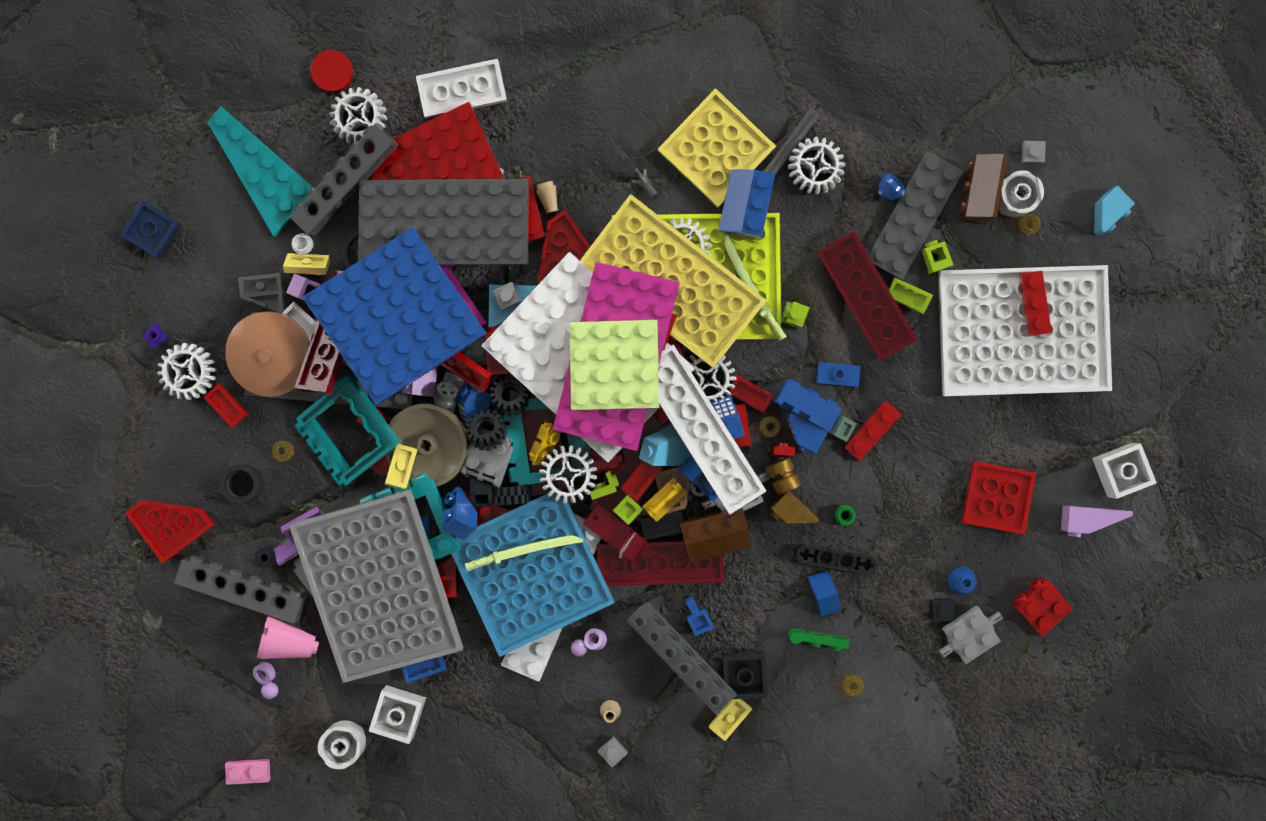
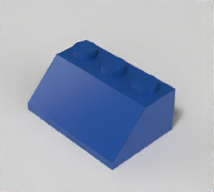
(746, 203)

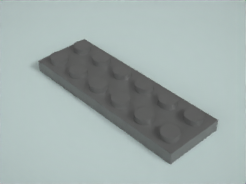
(914, 215)

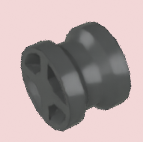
(445, 395)

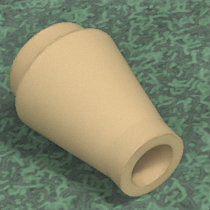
(547, 195)
(610, 706)

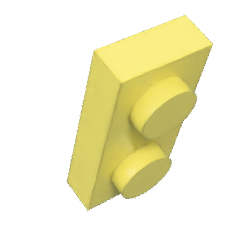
(306, 264)
(401, 467)
(730, 718)

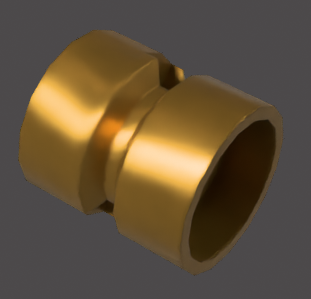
(783, 476)

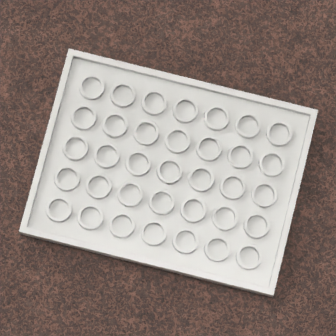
(537, 337)
(988, 339)

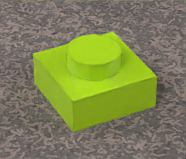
(627, 509)

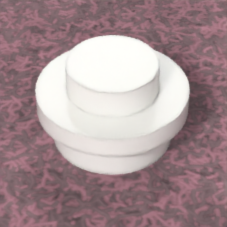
(302, 243)

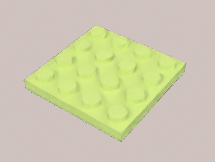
(614, 365)

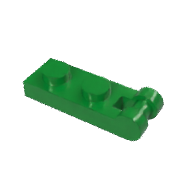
(816, 639)

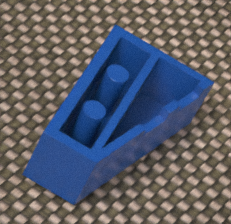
(807, 404)

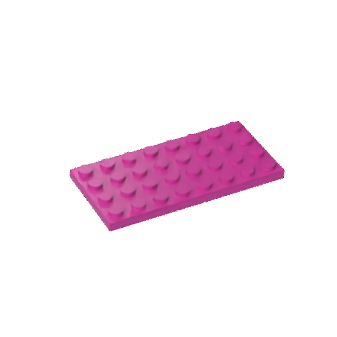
(618, 296)

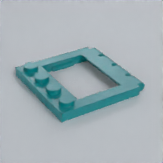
(372, 422)
(519, 454)
(421, 486)

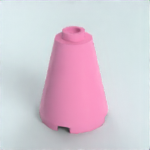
(285, 641)

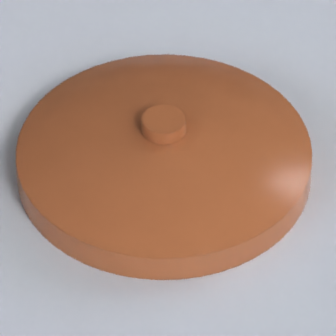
(266, 353)

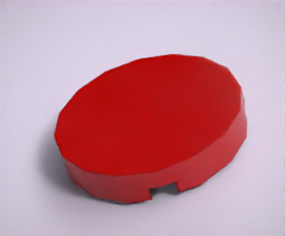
(332, 71)

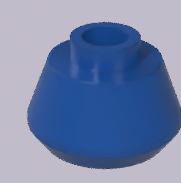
(890, 187)
(962, 581)

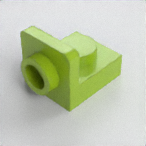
(602, 489)

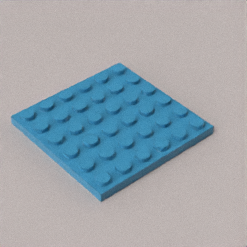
(538, 589)

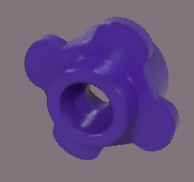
(160, 337)

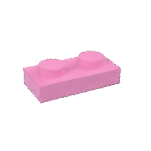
(247, 771)

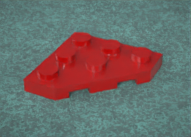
(560, 239)
(168, 526)

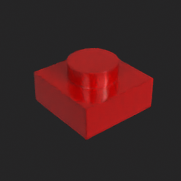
(783, 450)

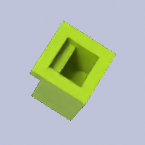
(943, 260)
(794, 314)

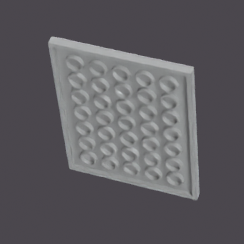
(376, 586)

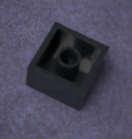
(745, 673)

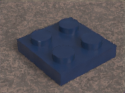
(150, 229)

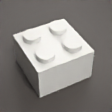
(1124, 470)
(397, 714)

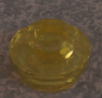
(1036, 224)
(776, 429)
(289, 450)
(851, 679)

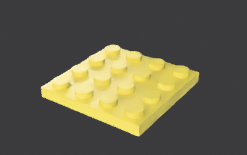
(714, 143)

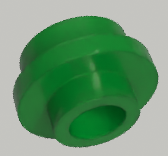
(851, 515)

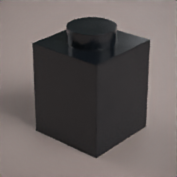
(480, 492)

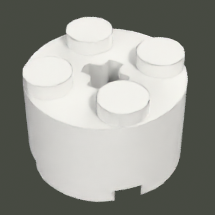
(1029, 188)
(333, 752)

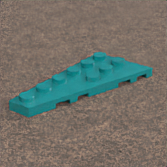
(266, 177)

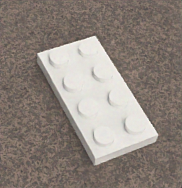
(451, 88)

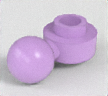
(580, 647)
(264, 674)

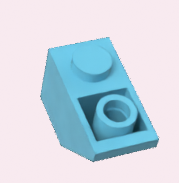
(1111, 208)

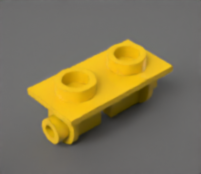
(549, 439)
(664, 499)

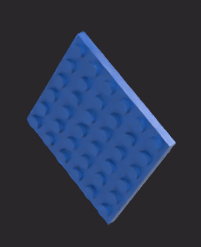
(394, 316)

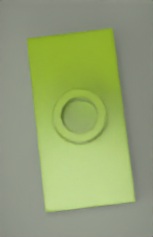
(910, 295)

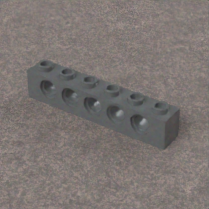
(384, 146)
(189, 577)
(682, 658)

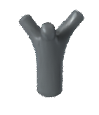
(644, 182)

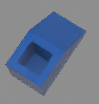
(459, 514)

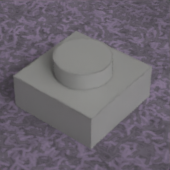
(1033, 152)
(507, 296)
(612, 751)

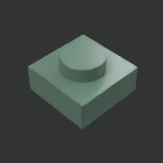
(843, 428)

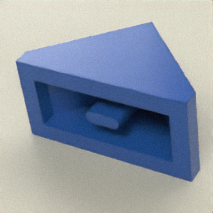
(824, 593)

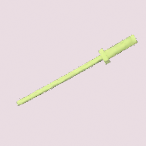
(764, 311)
(498, 556)

